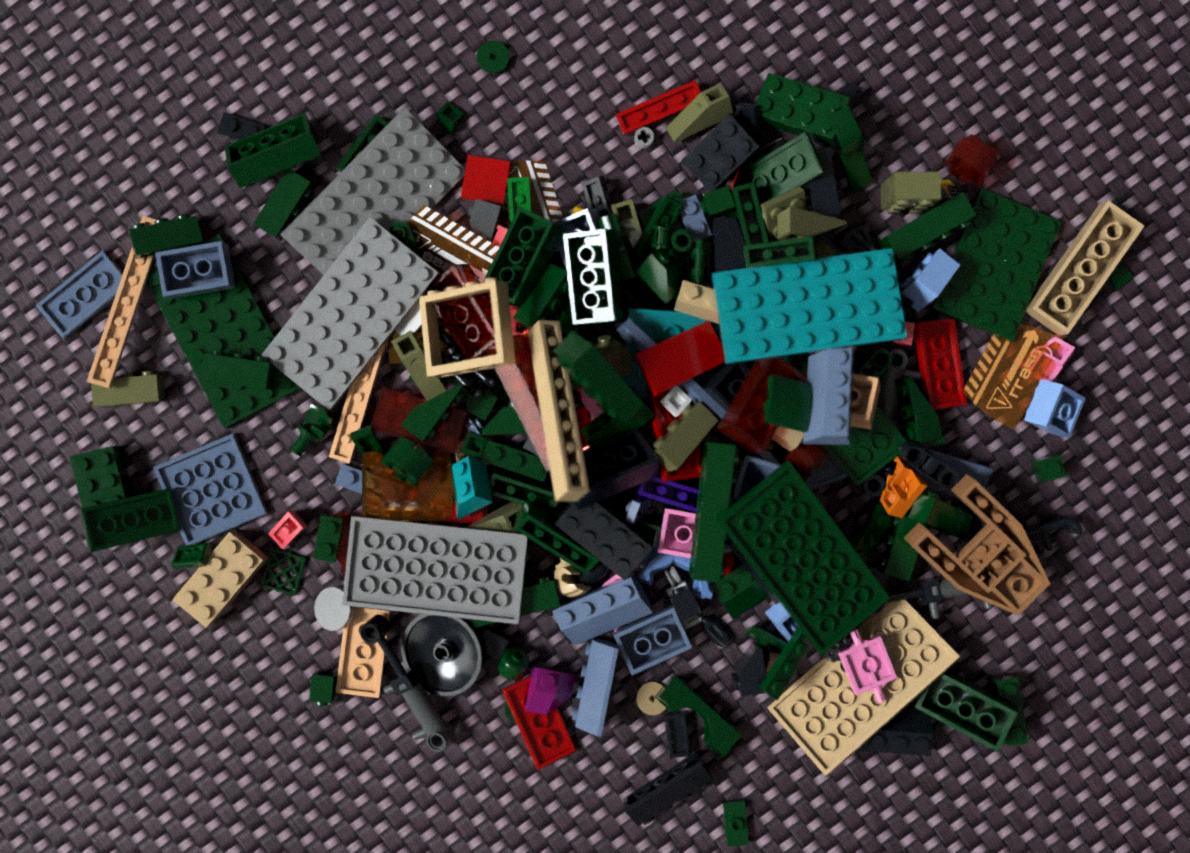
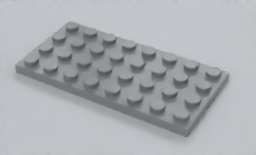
(384, 181)
(350, 313)
(435, 569)

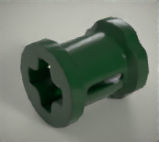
(661, 235)

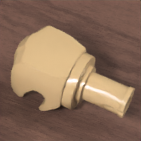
(565, 581)

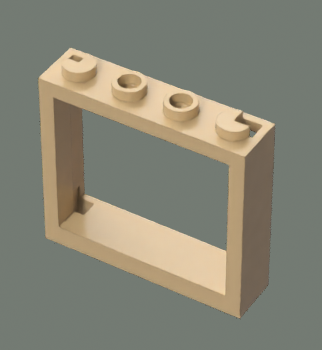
(502, 326)

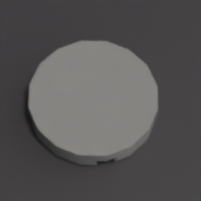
(330, 611)

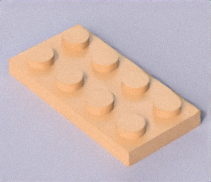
(361, 663)

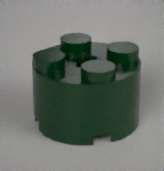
(407, 462)

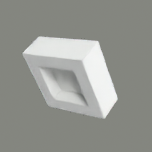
(675, 401)

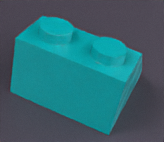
(470, 486)

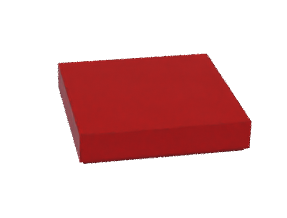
(485, 179)

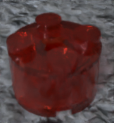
(971, 160)
(805, 458)

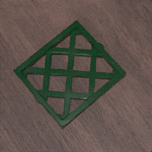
(278, 562)

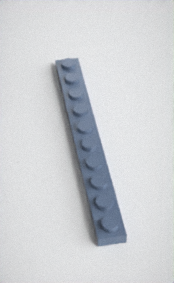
(633, 334)

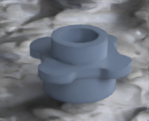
(475, 425)

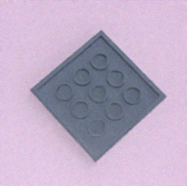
(212, 489)

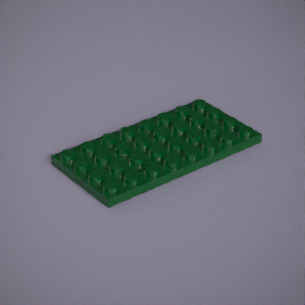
(226, 323)
(803, 557)

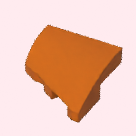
(902, 489)

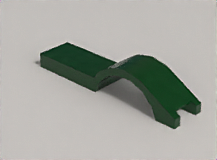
(851, 144)

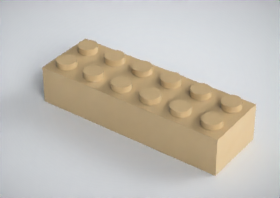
(1084, 268)

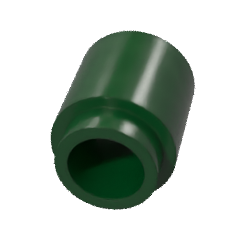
(682, 247)

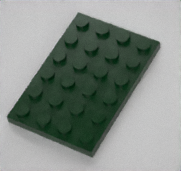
(998, 265)

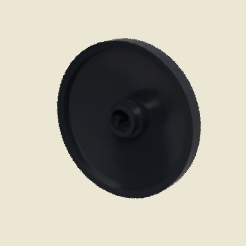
(445, 653)

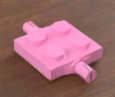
(867, 665)

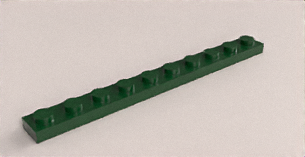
(799, 645)

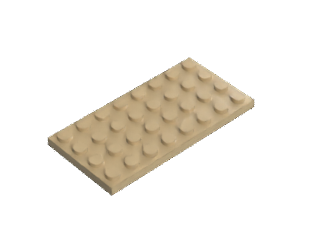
(834, 721)

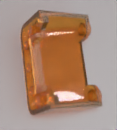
(392, 500)

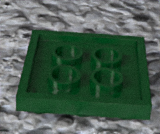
(868, 448)

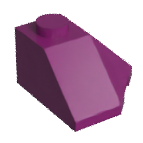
(548, 690)

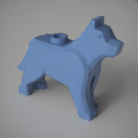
(659, 561)

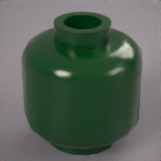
(513, 663)

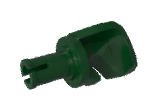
(315, 427)

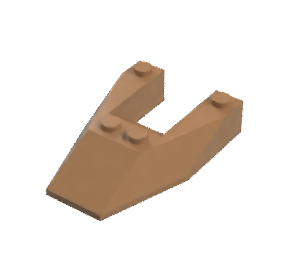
(996, 563)

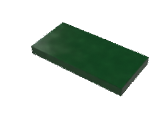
(783, 169)
(129, 520)

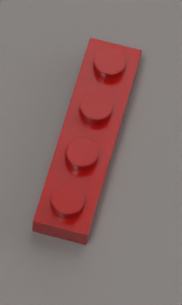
(657, 108)

